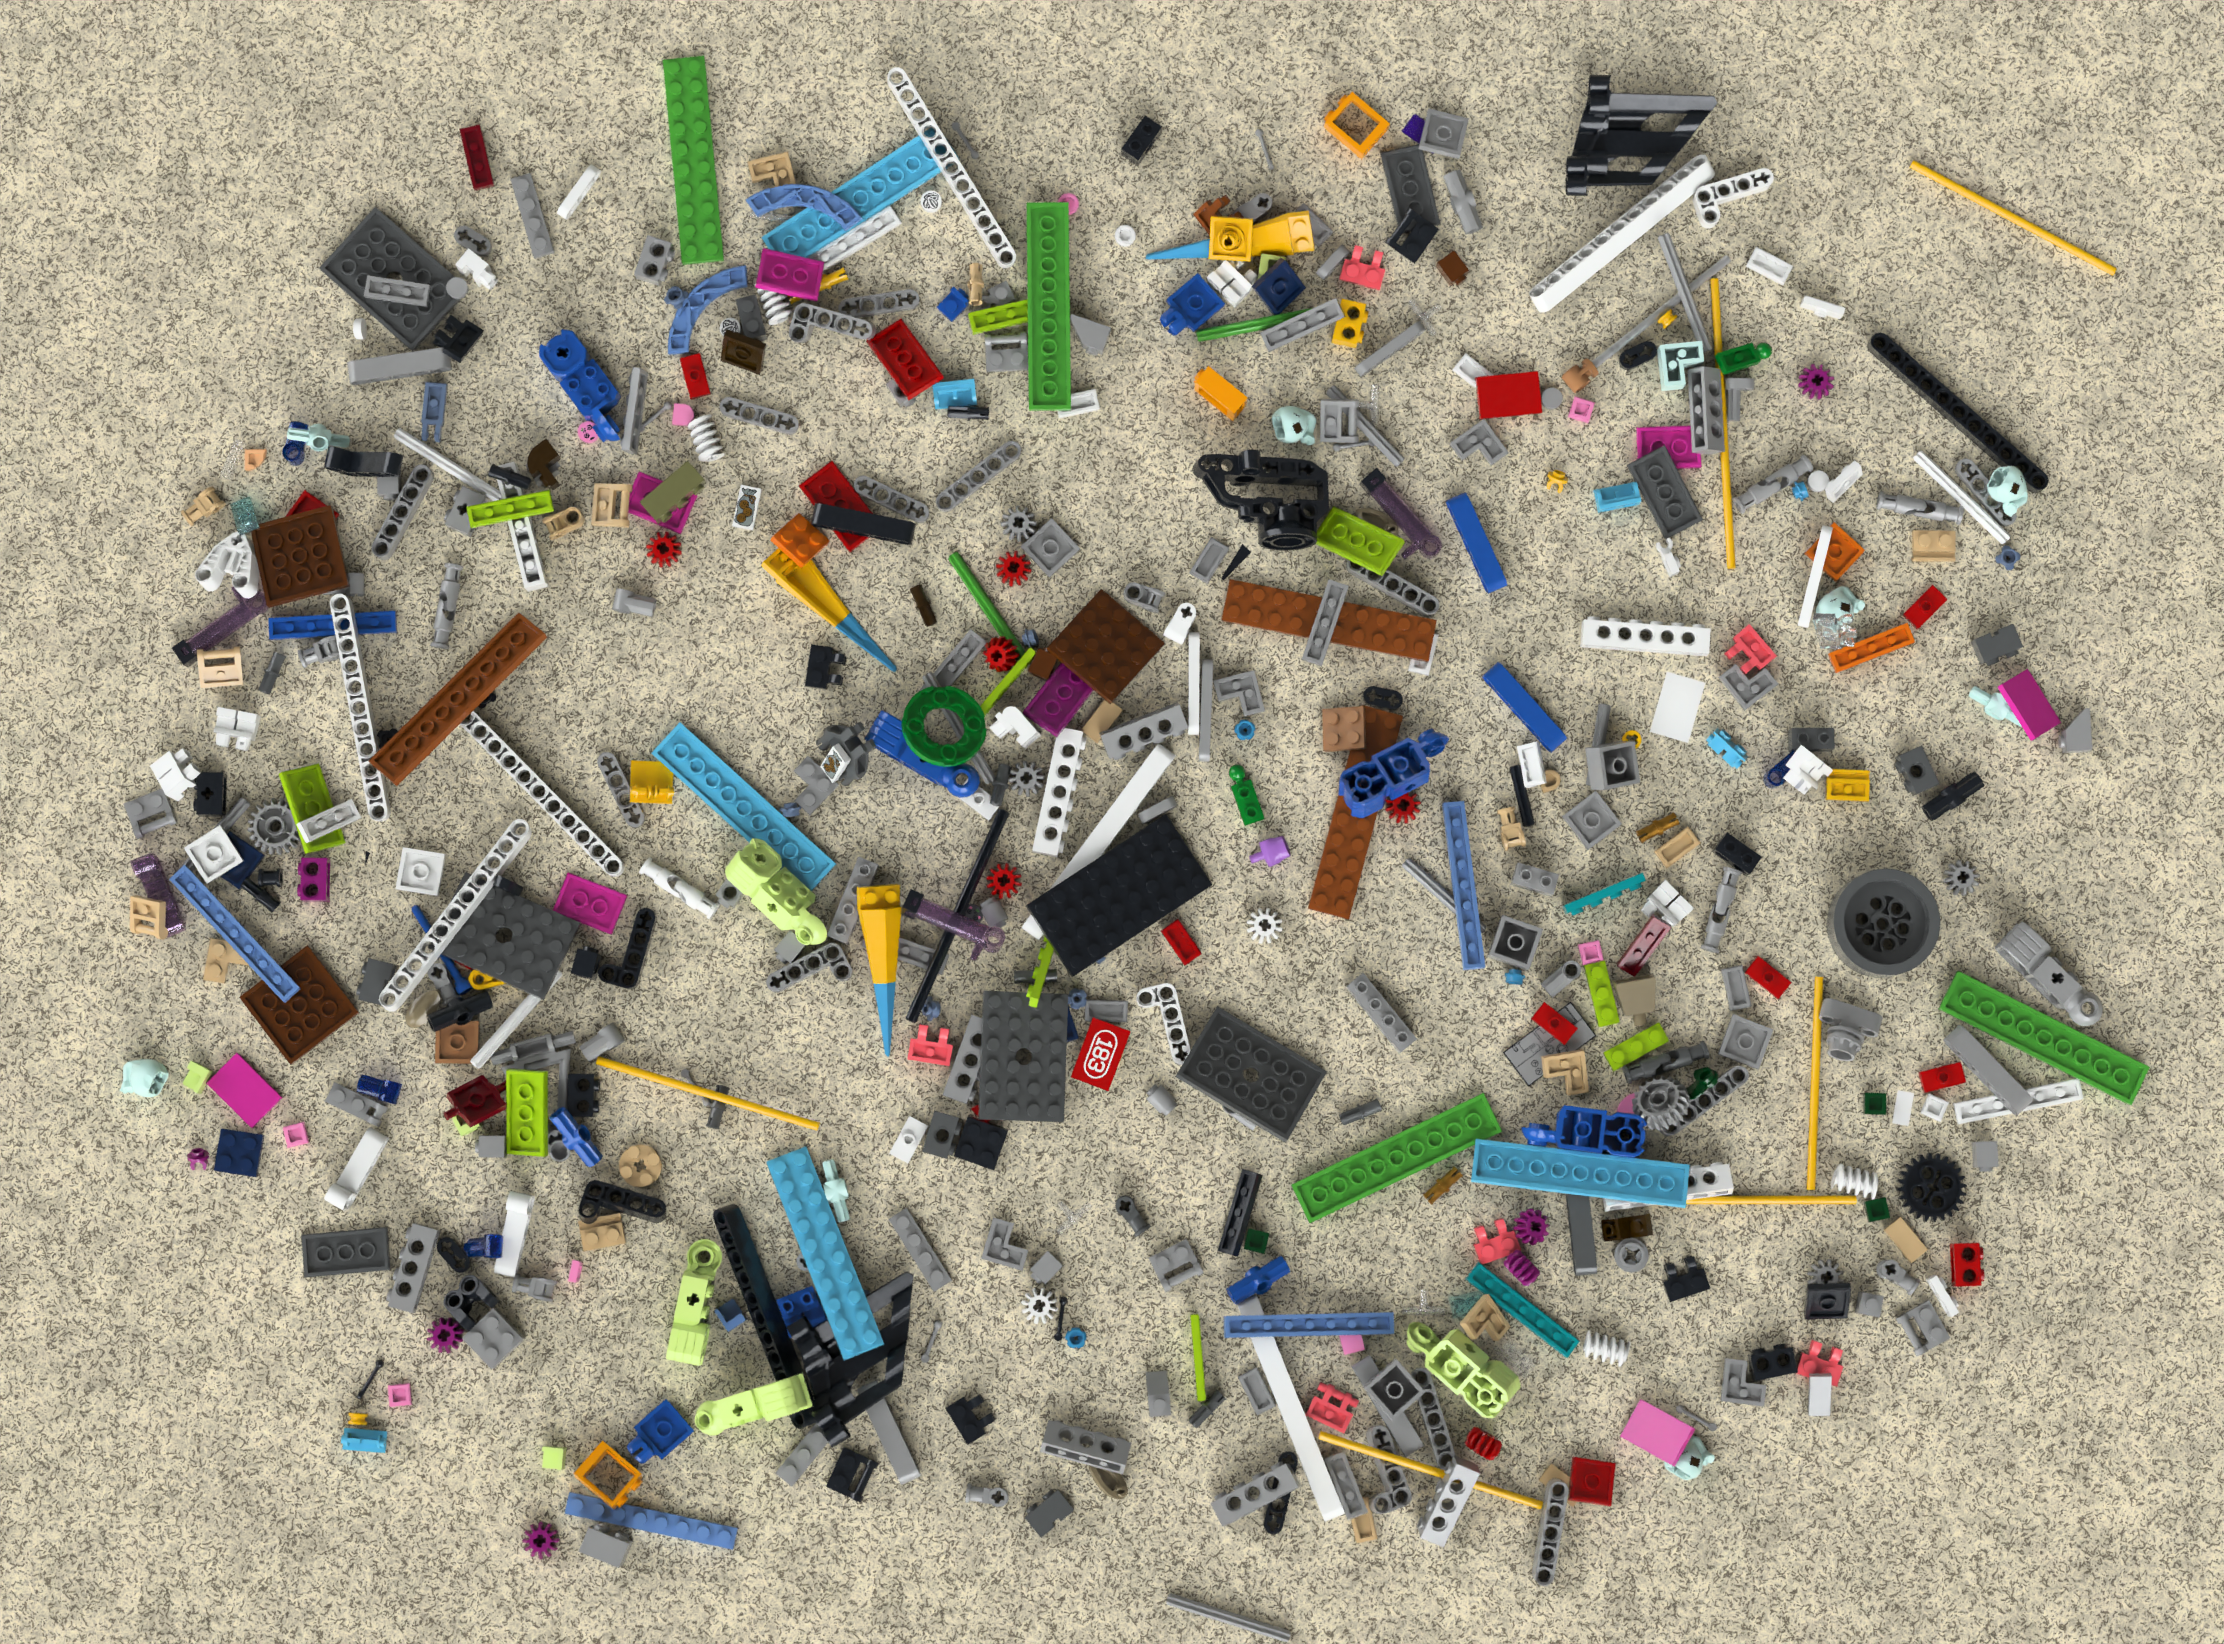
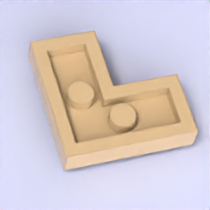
(772, 167)
(218, 959)
(1571, 1066)
(1485, 1316)

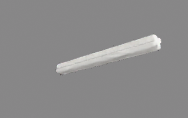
(447, 465)
(1962, 497)
(507, 1028)

